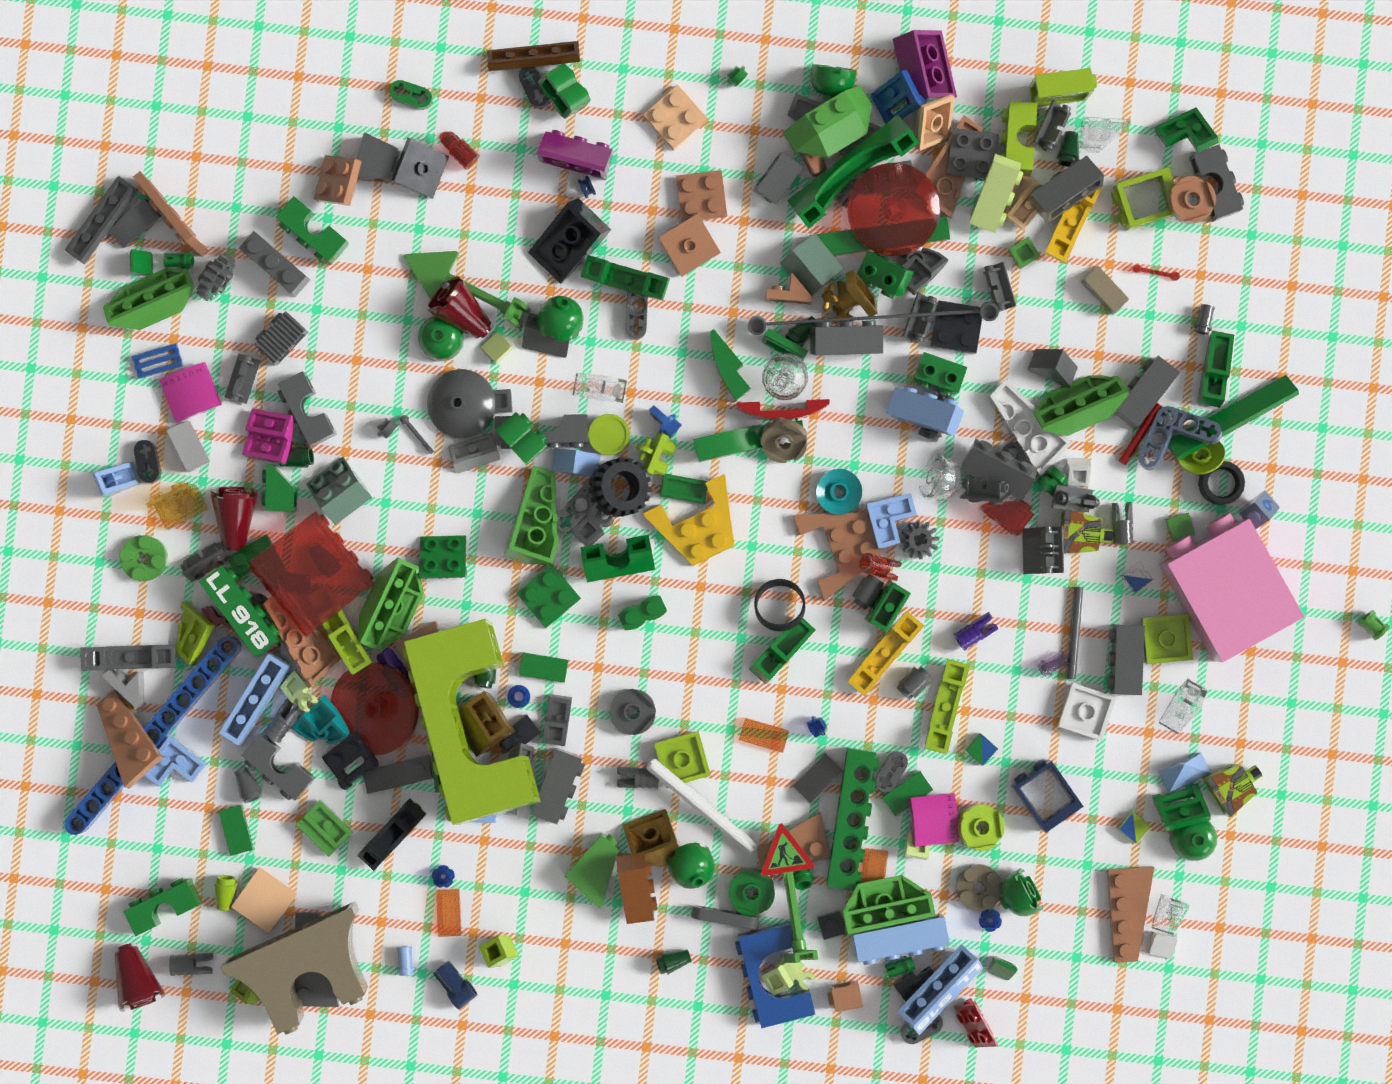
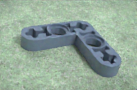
(1176, 426)

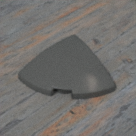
(923, 264)

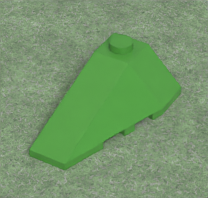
(535, 525)

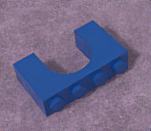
(778, 1008)

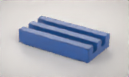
(138, 366)

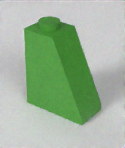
(594, 868)

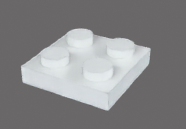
(1086, 711)

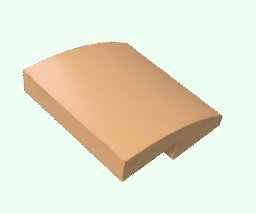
(1021, 211)
(264, 900)

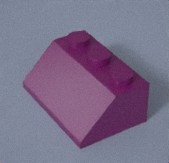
(927, 62)
(575, 154)

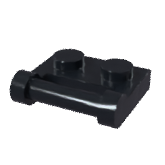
(345, 754)

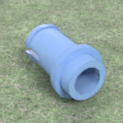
(405, 961)

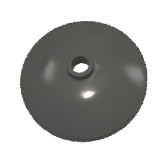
(476, 407)

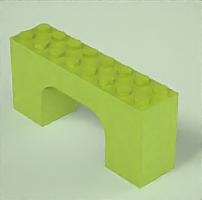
(438, 669)

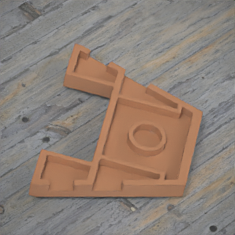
(849, 540)

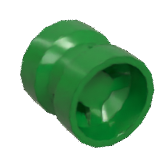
(1052, 478)

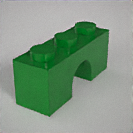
(296, 217)
(602, 565)
(143, 914)

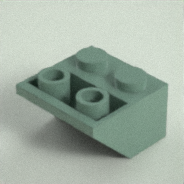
(338, 490)

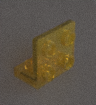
(179, 504)

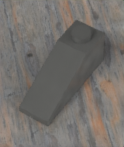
(399, 774)

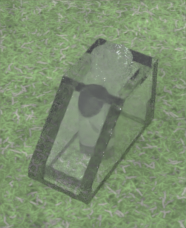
(1100, 132)
(599, 387)
(1183, 706)

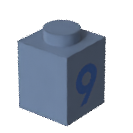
(1260, 509)

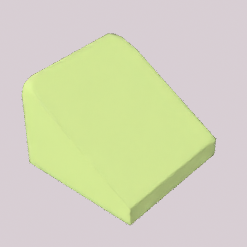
(497, 347)

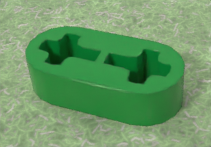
(413, 89)

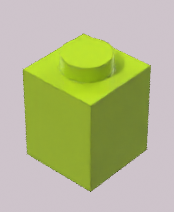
(498, 951)

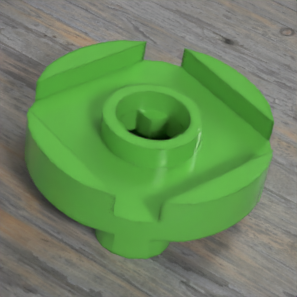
(156, 562)

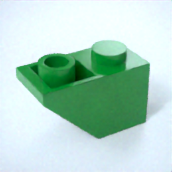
(279, 492)

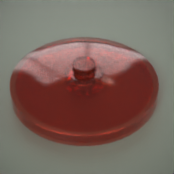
(893, 209)
(378, 706)

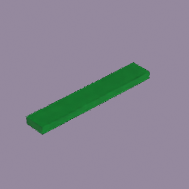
(846, 243)
(1238, 415)

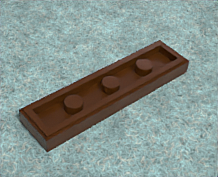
(533, 56)

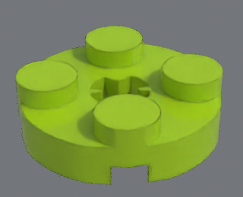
(971, 836)

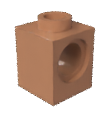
(845, 996)

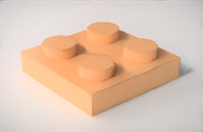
(675, 117)

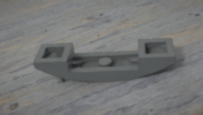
(128, 657)

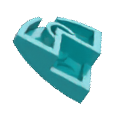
(322, 723)

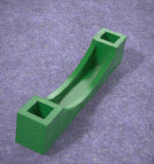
(888, 141)

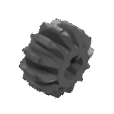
(921, 547)

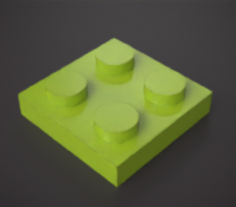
(1167, 639)
(684, 756)

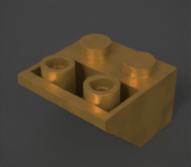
(484, 723)

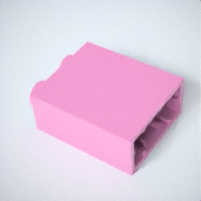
(1230, 587)

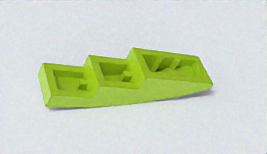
(346, 642)

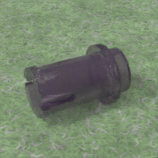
(1052, 664)

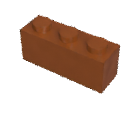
(636, 888)

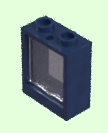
(1046, 795)

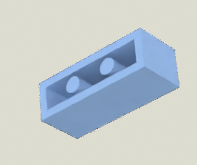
(925, 410)

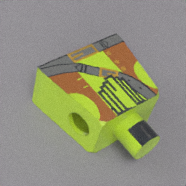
(1083, 532)
(1232, 787)

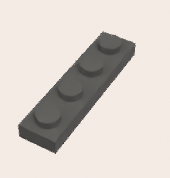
(101, 220)

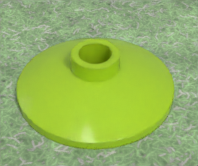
(1212, 456)

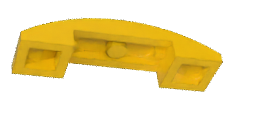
(1069, 227)
(885, 653)

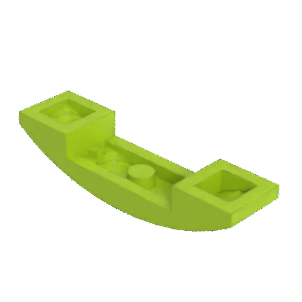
(946, 706)

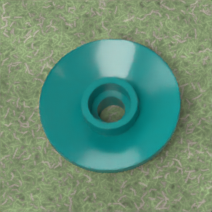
(839, 479)

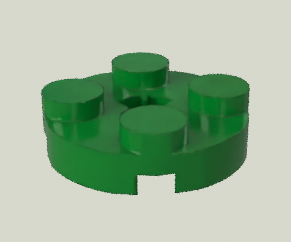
(758, 903)

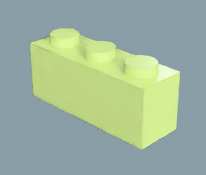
(996, 193)

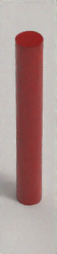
(1139, 435)

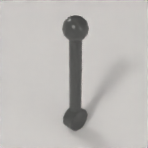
(405, 420)

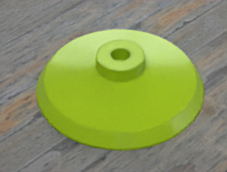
(608, 434)

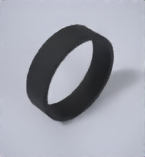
(779, 582)

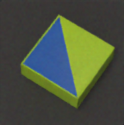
(1133, 827)

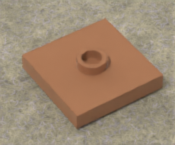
(689, 244)

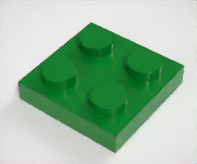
(548, 595)

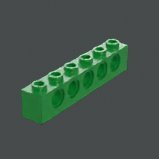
(853, 759)

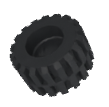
(602, 487)

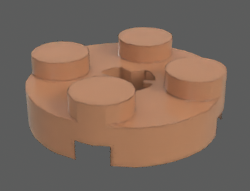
(1197, 188)

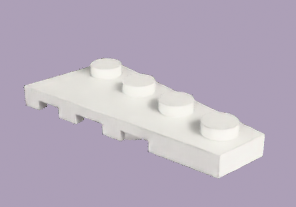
(1039, 446)

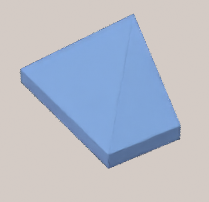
(1184, 772)

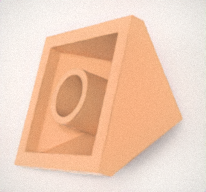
(934, 122)

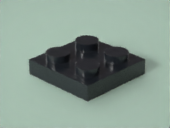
(956, 331)

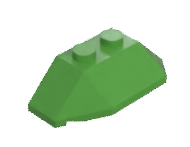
(831, 125)
(150, 299)
(1081, 405)
(390, 604)
(886, 904)

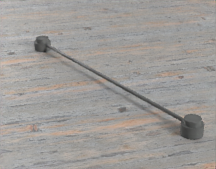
(988, 312)

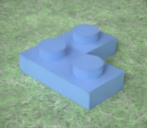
(883, 515)
(176, 758)

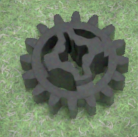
(215, 277)

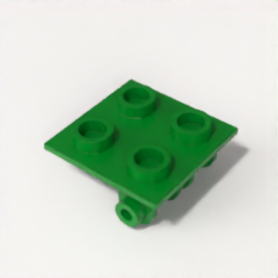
(442, 557)

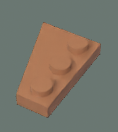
(809, 836)

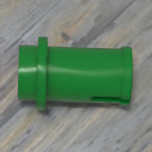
(179, 260)
(900, 967)

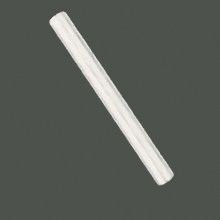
(701, 806)

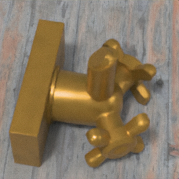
(849, 295)

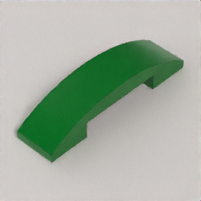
(625, 278)

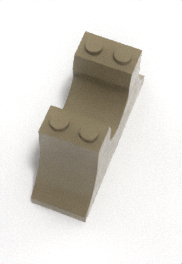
(313, 947)

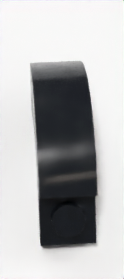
(392, 834)

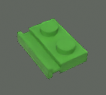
(324, 828)

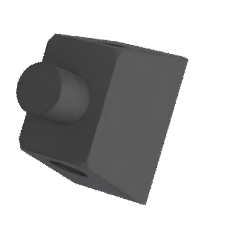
(377, 159)

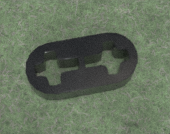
(529, 89)
(141, 461)

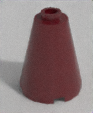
(460, 309)
(233, 514)
(135, 979)

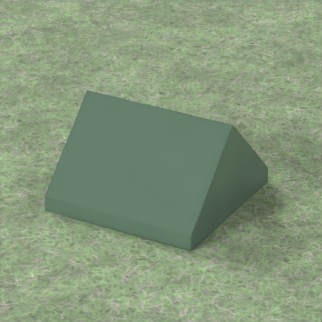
(812, 264)

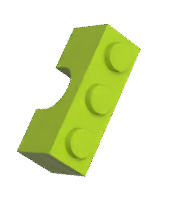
(1019, 118)

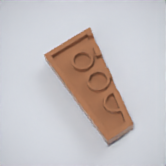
(311, 655)

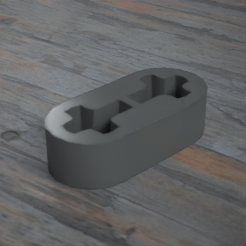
(896, 774)
(925, 1034)

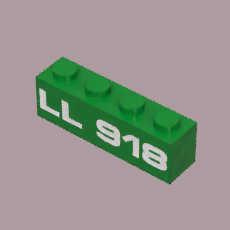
(240, 611)

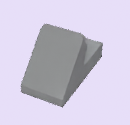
(130, 691)

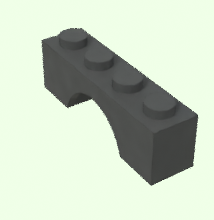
(571, 431)

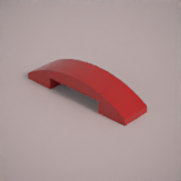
(812, 407)

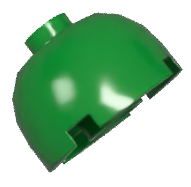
(831, 80)
(560, 318)
(440, 339)
(1194, 841)
(691, 865)
(1020, 894)

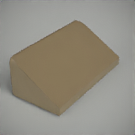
(1105, 290)

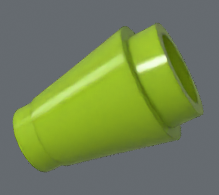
(225, 891)

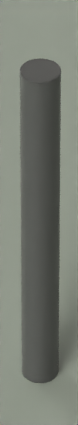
(1075, 632)

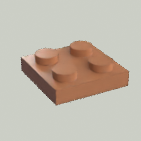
(337, 180)
(702, 194)

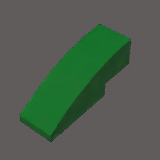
(727, 366)
(1216, 369)
(728, 443)
(781, 651)

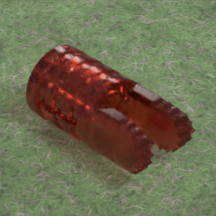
(459, 149)
(878, 566)

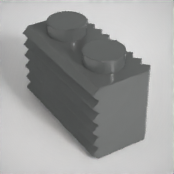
(280, 337)

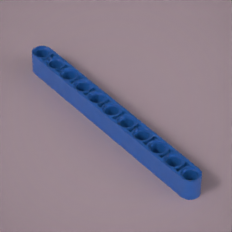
(161, 726)

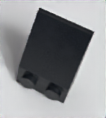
(569, 240)

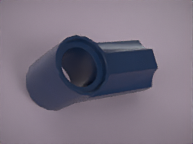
(458, 989)

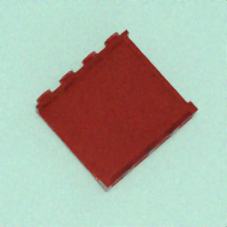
(311, 573)

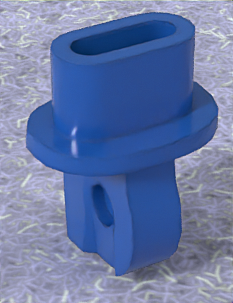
(669, 424)

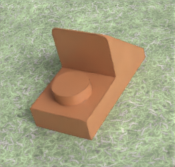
(796, 293)

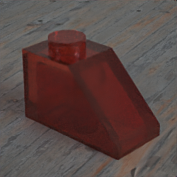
(1010, 515)

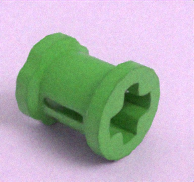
(1374, 625)

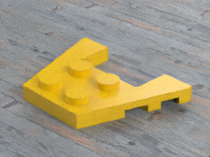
(703, 533)

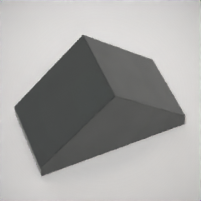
(1053, 365)

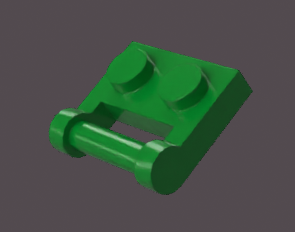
(1184, 812)

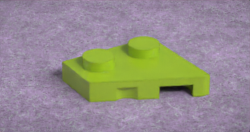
(192, 633)

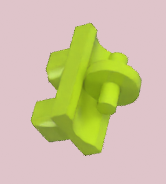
(660, 444)

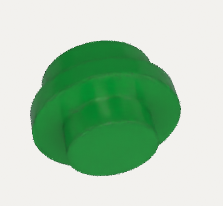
(737, 75)
(803, 879)

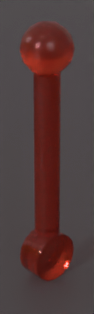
(1174, 276)

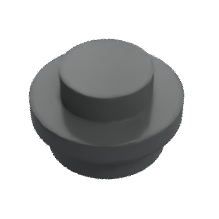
(386, 427)

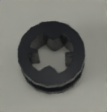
(1019, 454)

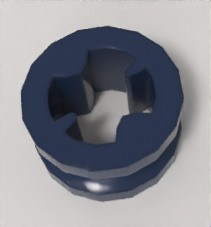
(586, 186)

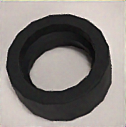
(1233, 496)

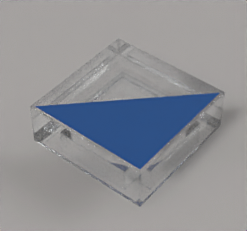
(1137, 577)

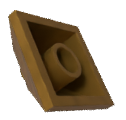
(653, 837)

